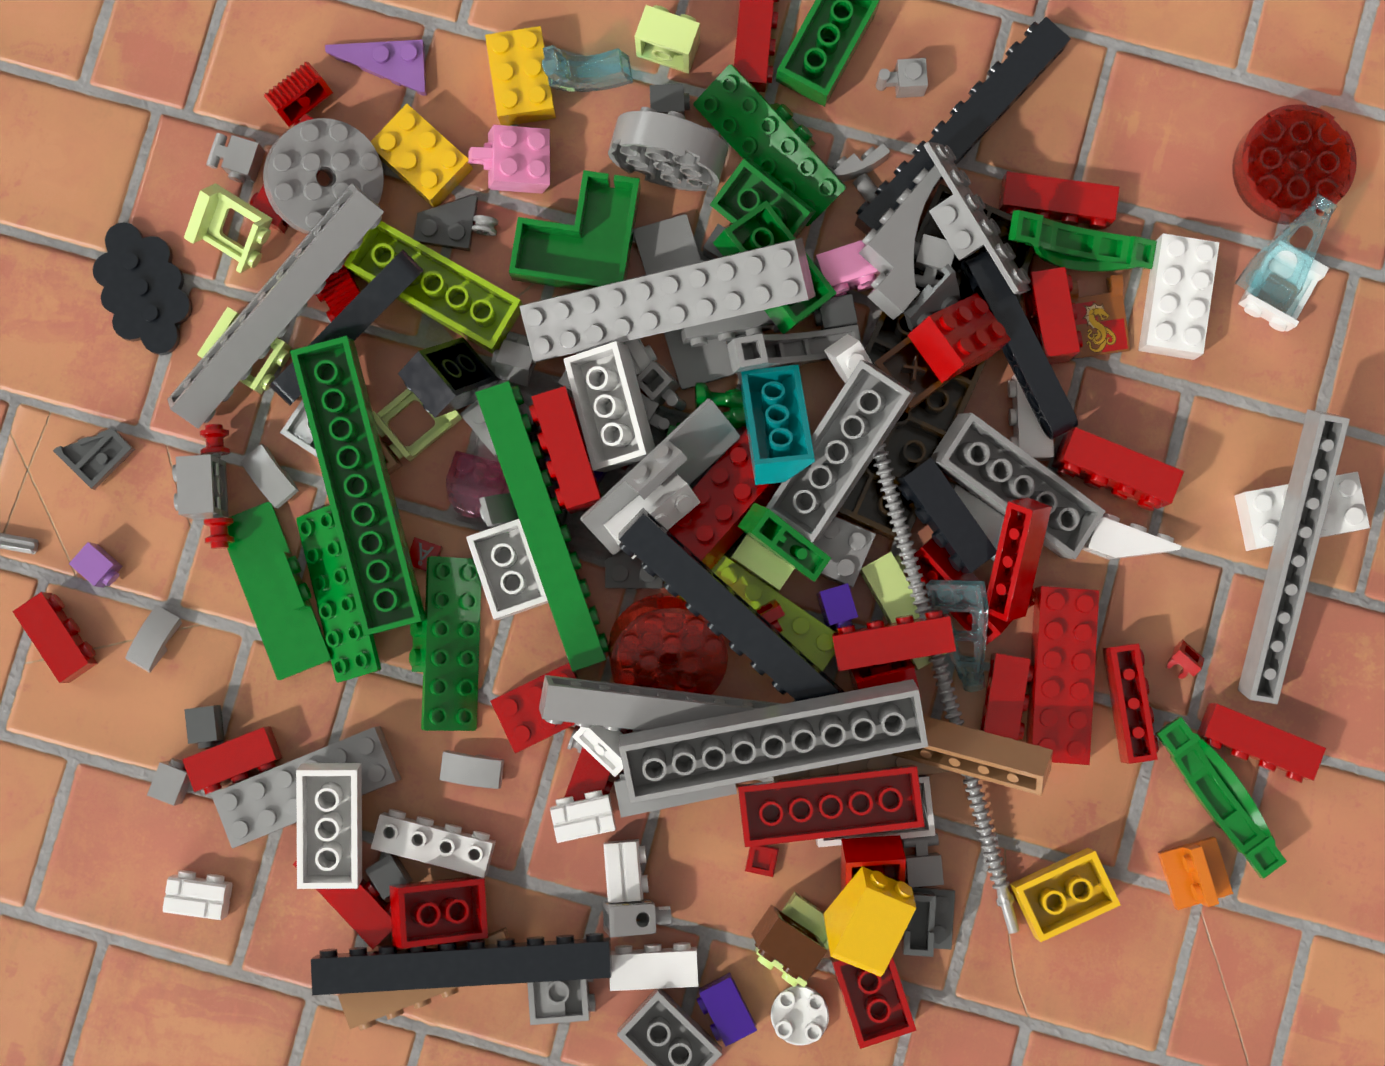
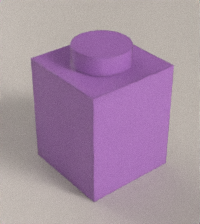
(96, 565)

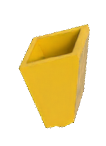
(869, 920)

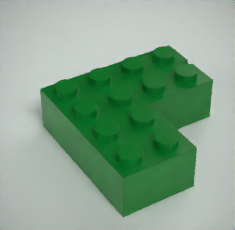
(584, 253)

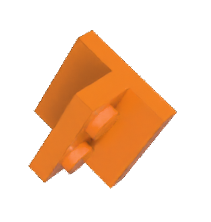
(1195, 873)

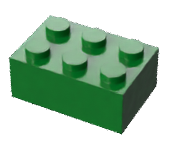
(751, 187)

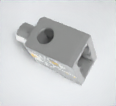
(620, 918)

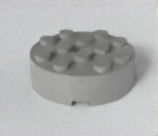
(316, 147)
(668, 149)

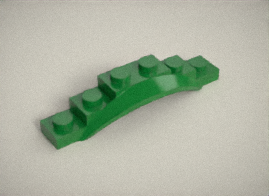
(1080, 247)
(1222, 796)

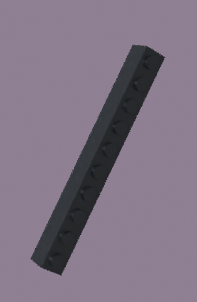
(975, 116)
(724, 609)
(461, 965)

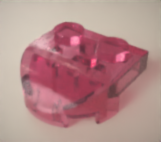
(471, 479)

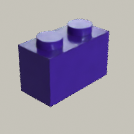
(837, 606)
(727, 1009)

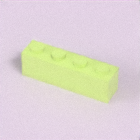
(891, 592)

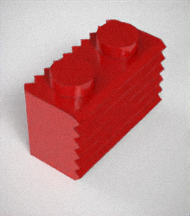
(298, 93)
(338, 292)

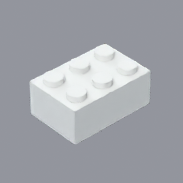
(506, 570)

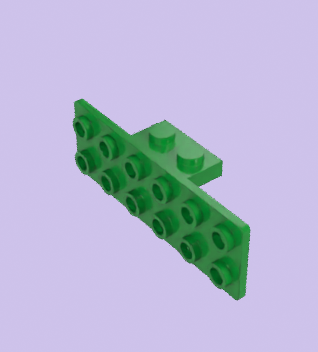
(769, 138)
(276, 592)
(449, 645)
(349, 648)

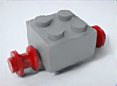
(204, 486)

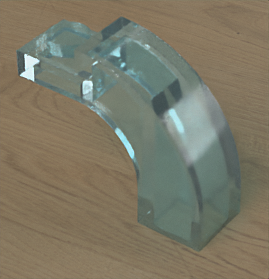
(586, 72)

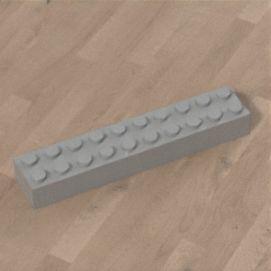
(669, 300)
(773, 741)

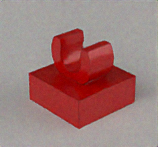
(772, 612)
(1187, 658)

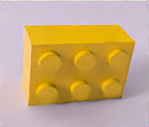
(518, 76)
(421, 156)
(1065, 894)

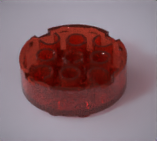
(1314, 144)
(666, 647)

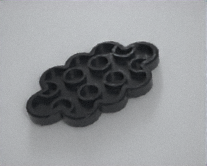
(142, 288)

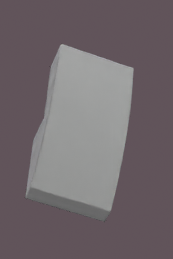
(853, 167)
(269, 476)
(498, 509)
(152, 637)
(472, 770)

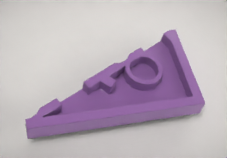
(395, 60)

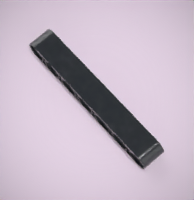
(357, 314)
(1024, 349)

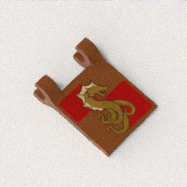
(1102, 320)

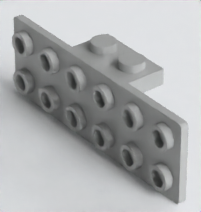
(966, 224)
(670, 246)
(684, 451)

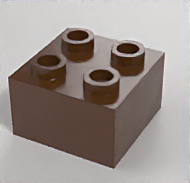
(910, 369)
(789, 943)

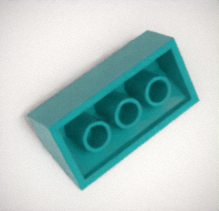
(776, 423)

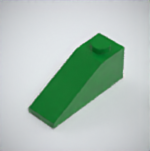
(784, 541)

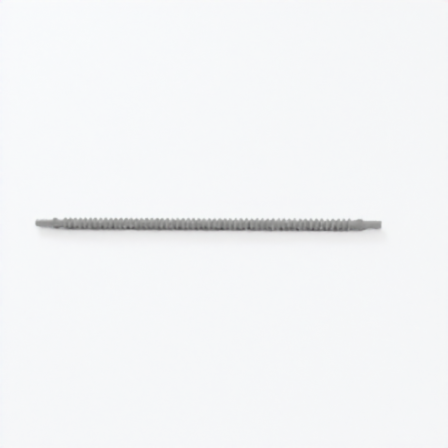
(1004, 898)

